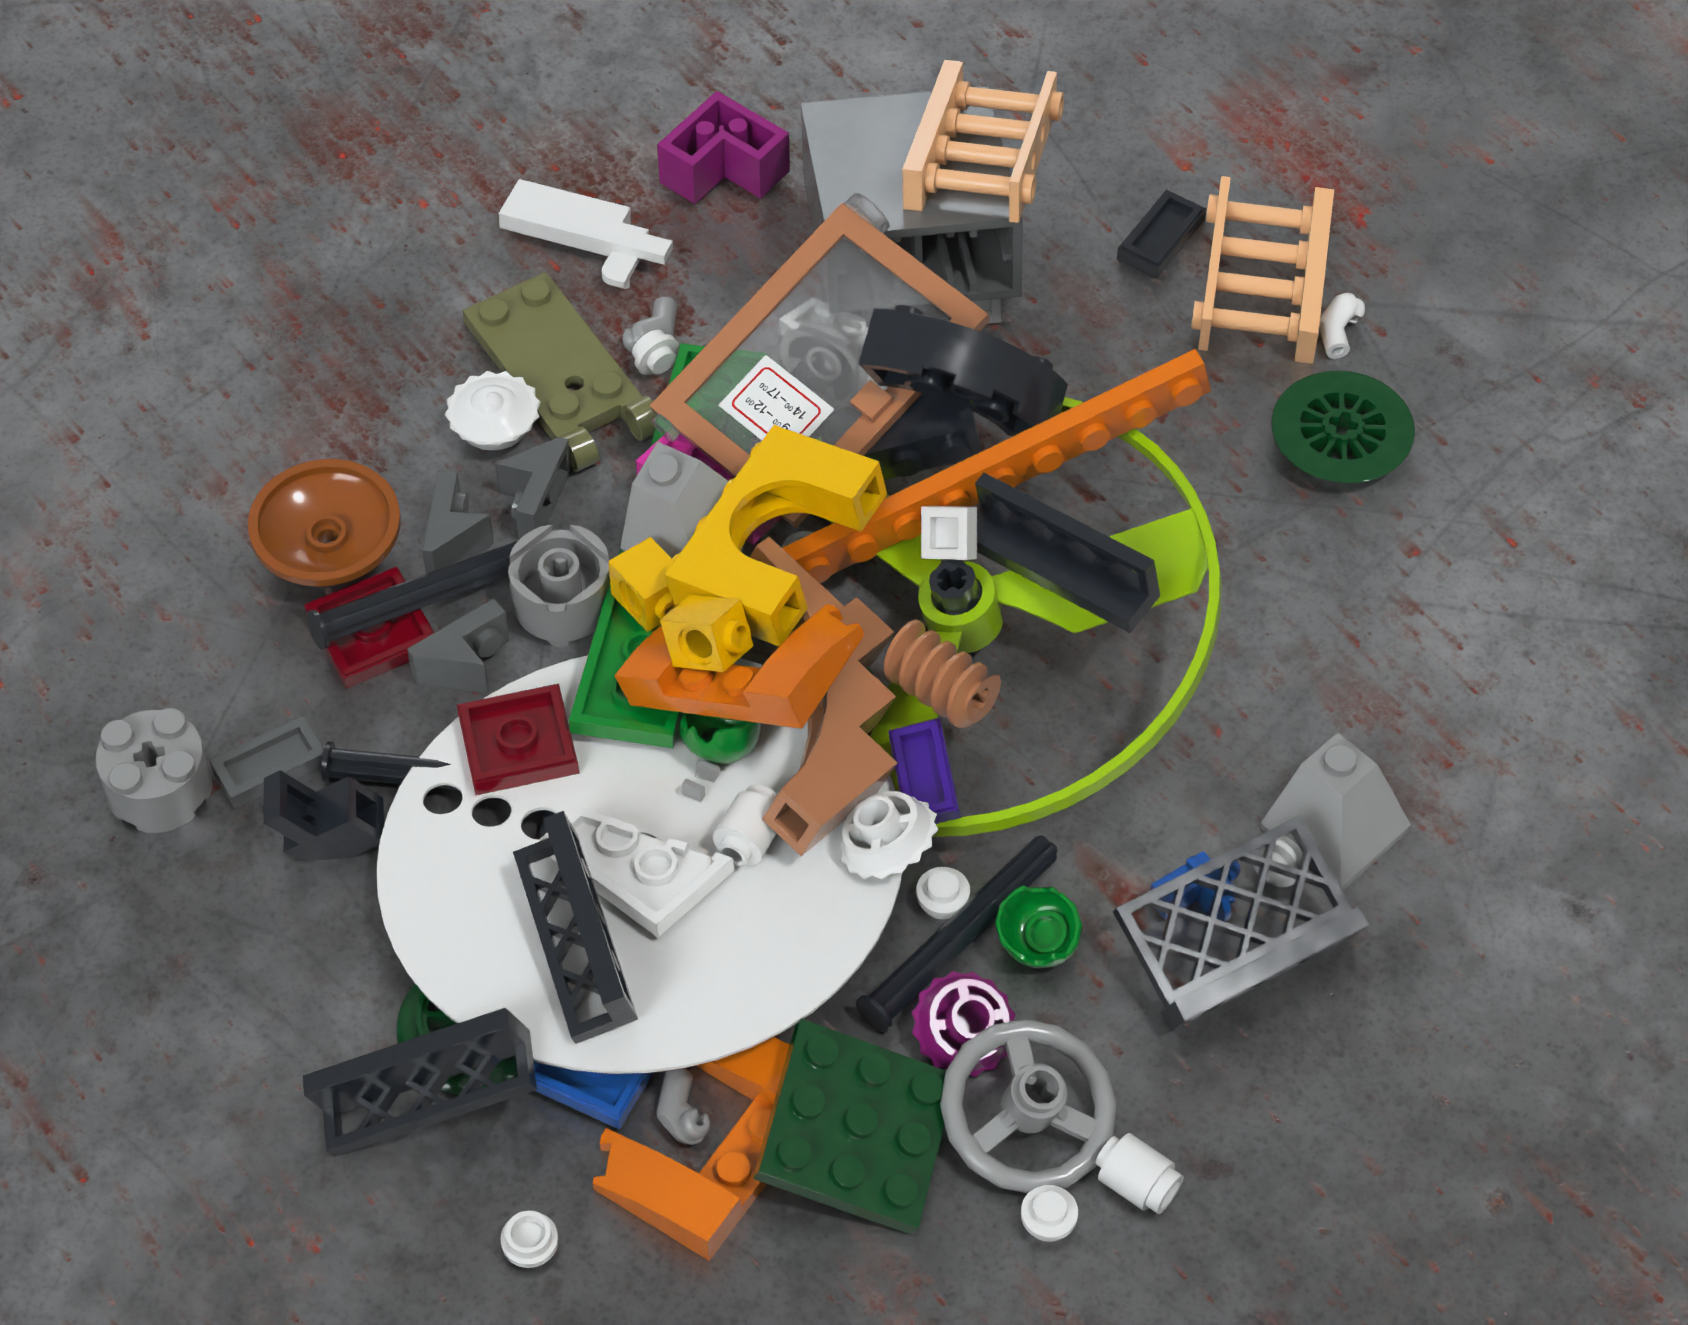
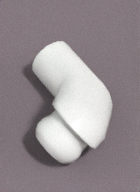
(1333, 321)

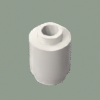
(742, 830)
(1138, 1173)

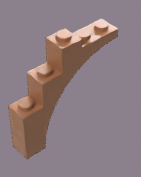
(839, 758)

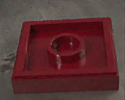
(376, 647)
(517, 739)

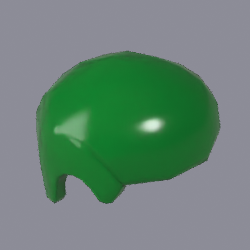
(719, 738)
(1039, 926)

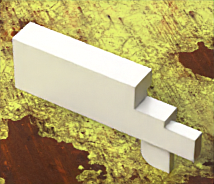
(584, 225)

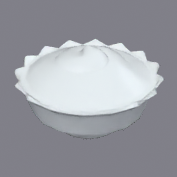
(492, 410)
(886, 834)

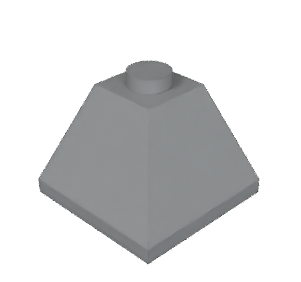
(670, 499)
(1343, 807)

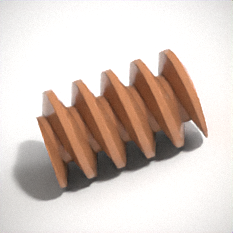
(940, 675)

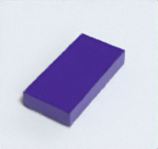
(925, 767)

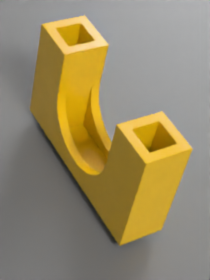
(780, 478)

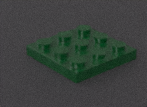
(854, 1127)

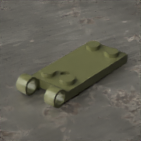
(544, 340)

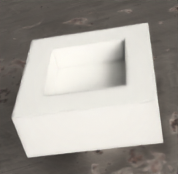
(949, 532)

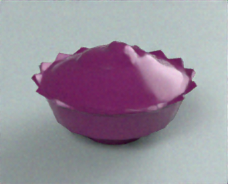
(955, 1012)

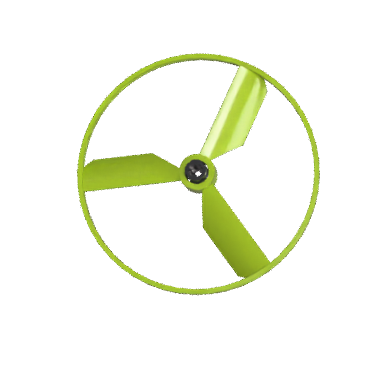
(965, 609)

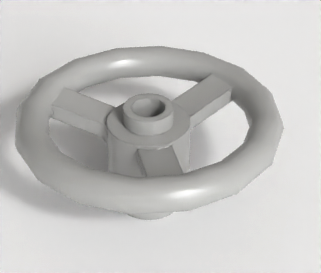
(1029, 1104)

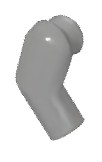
(662, 319)
(675, 1112)

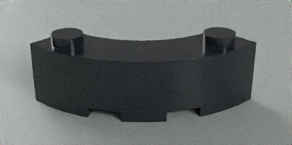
(938, 355)

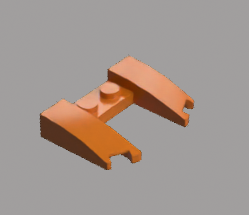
(776, 694)
(703, 1205)

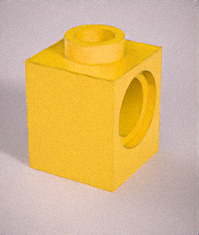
(640, 582)
(706, 633)

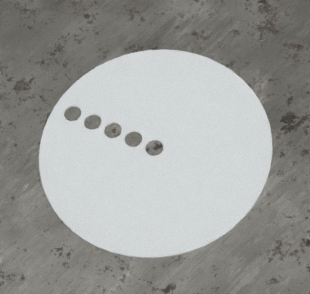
(712, 985)

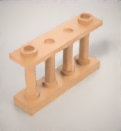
(944, 120)
(1303, 291)

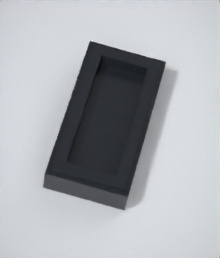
(1161, 234)

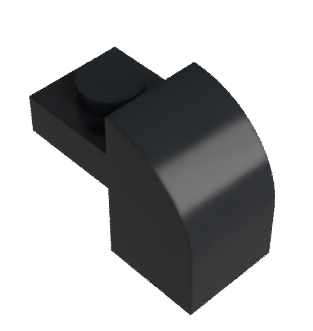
(325, 822)

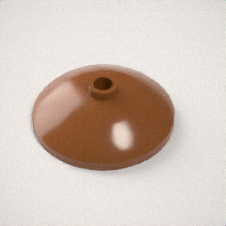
(318, 505)

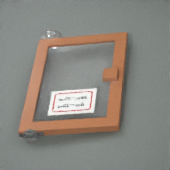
(799, 347)

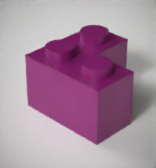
(719, 143)

